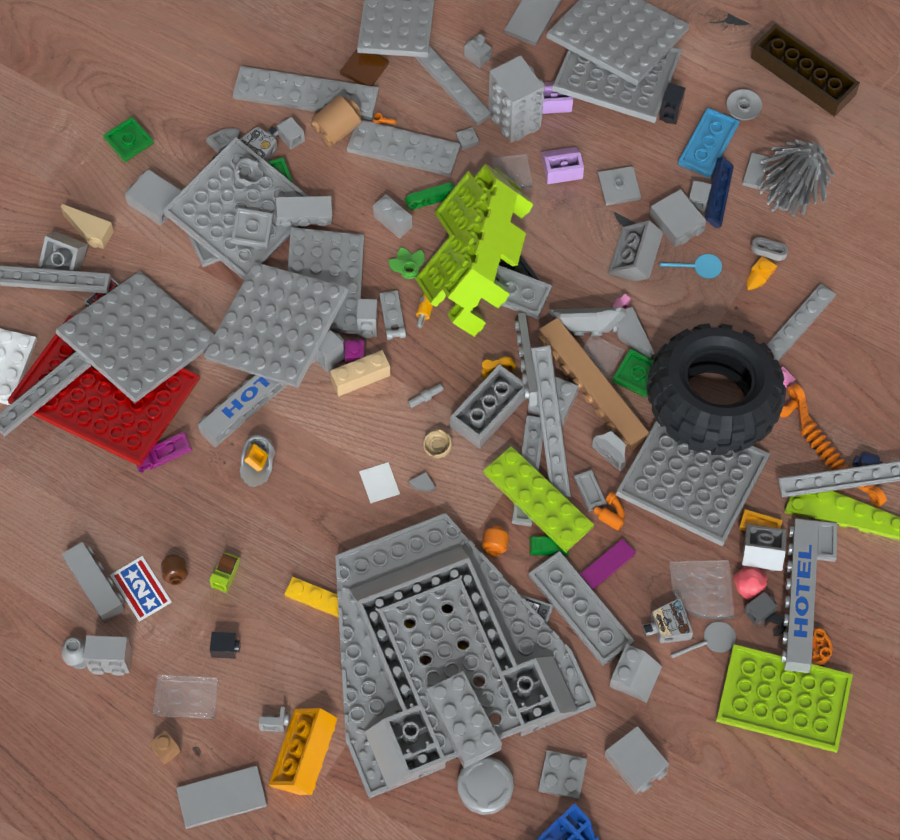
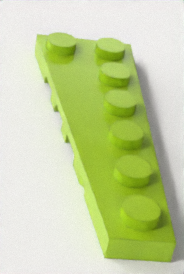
(846, 512)

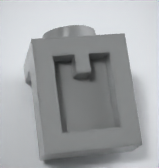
(273, 723)

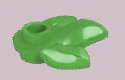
(407, 261)

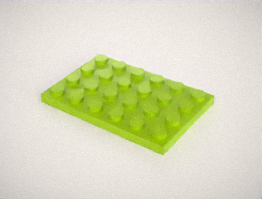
(783, 702)

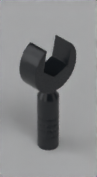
(777, 620)

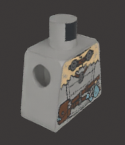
(669, 623)

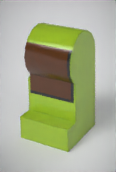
(225, 572)

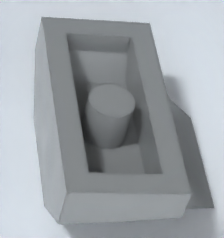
(611, 448)

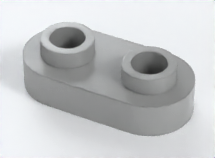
(769, 249)

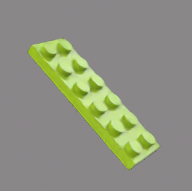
(538, 499)

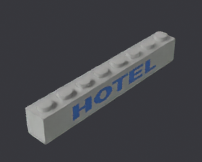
(238, 408)
(801, 596)

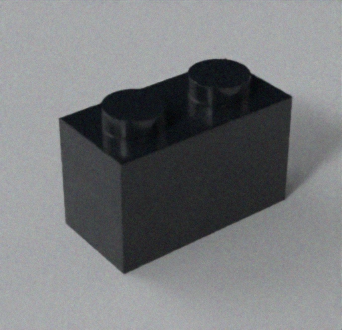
(672, 103)

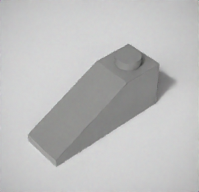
(632, 334)

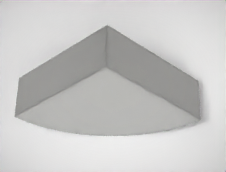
(422, 483)

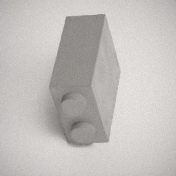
(151, 196)
(678, 218)
(637, 760)

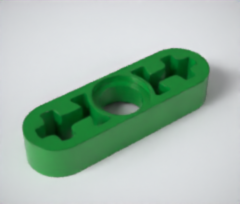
(428, 196)

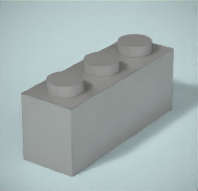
(303, 211)

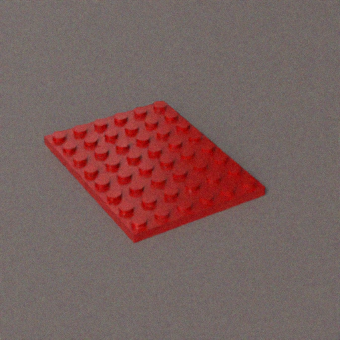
(100, 411)

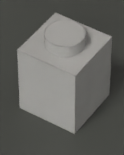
(290, 133)
(700, 194)

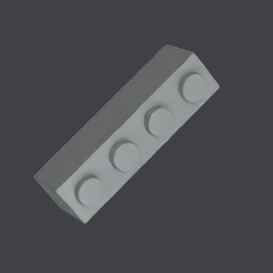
(93, 582)

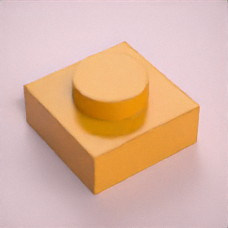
(256, 457)

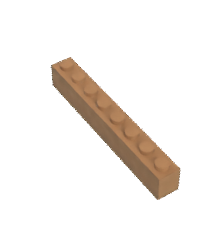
(593, 384)

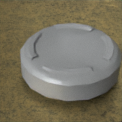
(485, 786)

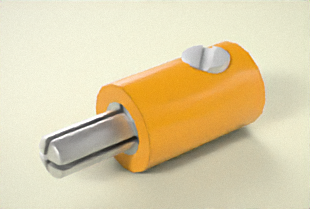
(424, 311)

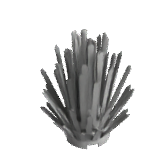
(796, 176)

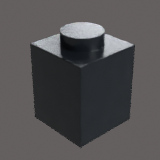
(224, 645)

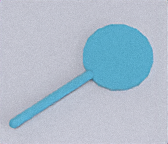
(706, 266)

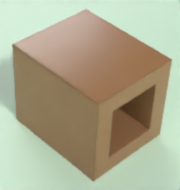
(164, 747)

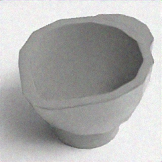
(73, 652)

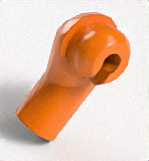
(789, 408)

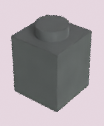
(760, 608)

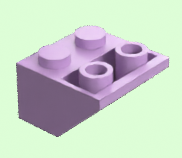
(554, 101)
(562, 165)

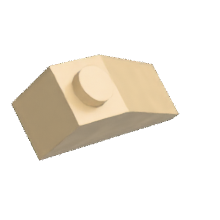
(92, 228)

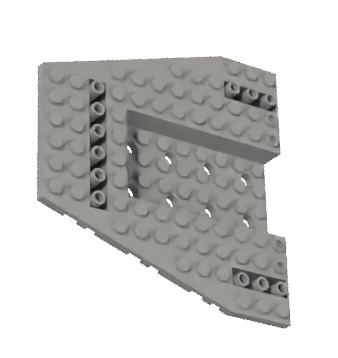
(412, 576)

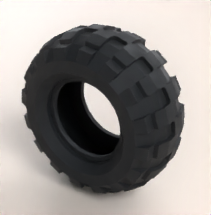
(709, 424)

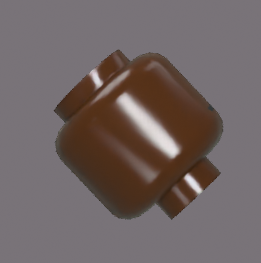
(174, 569)

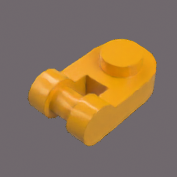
(488, 365)

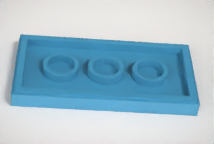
(708, 142)

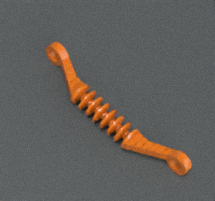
(808, 428)

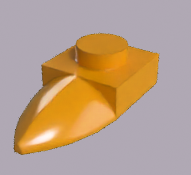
(760, 273)

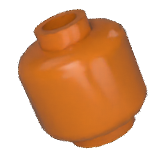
(495, 541)

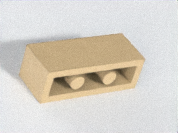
(360, 373)

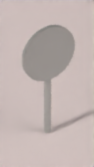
(717, 636)

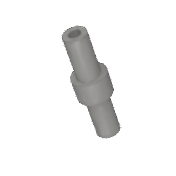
(425, 395)

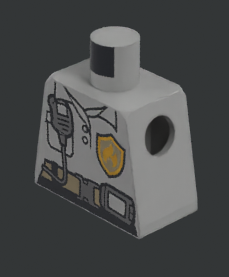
(262, 142)

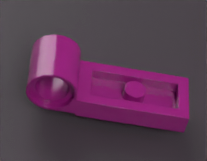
(166, 452)

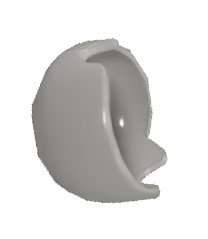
(247, 171)

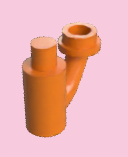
(610, 518)

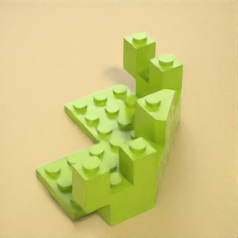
(479, 235)

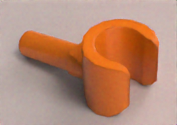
(380, 120)

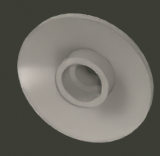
(746, 99)

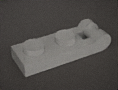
(392, 315)

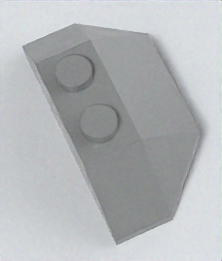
(589, 319)

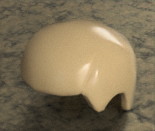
(437, 444)

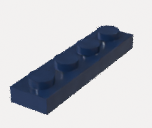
(719, 192)

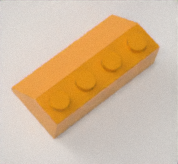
(303, 751)

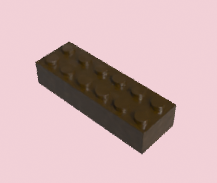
(805, 70)

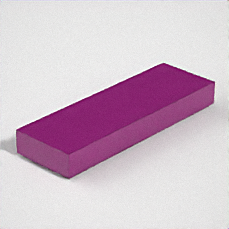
(607, 564)

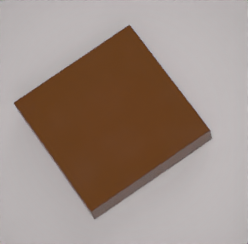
(364, 68)

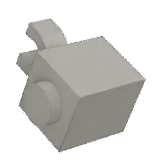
(477, 51)

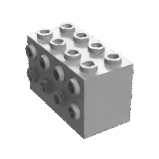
(515, 99)

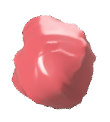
(750, 582)

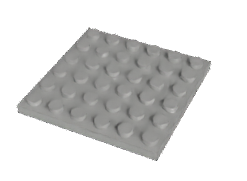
(619, 35)
(603, 88)
(210, 203)
(276, 324)
(136, 336)
(690, 486)

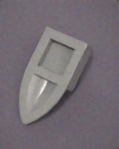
(222, 138)

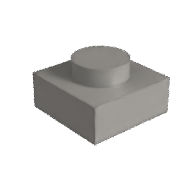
(467, 138)

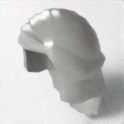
(248, 473)

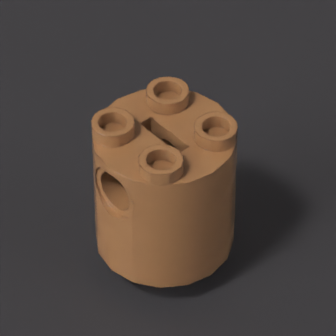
(336, 120)

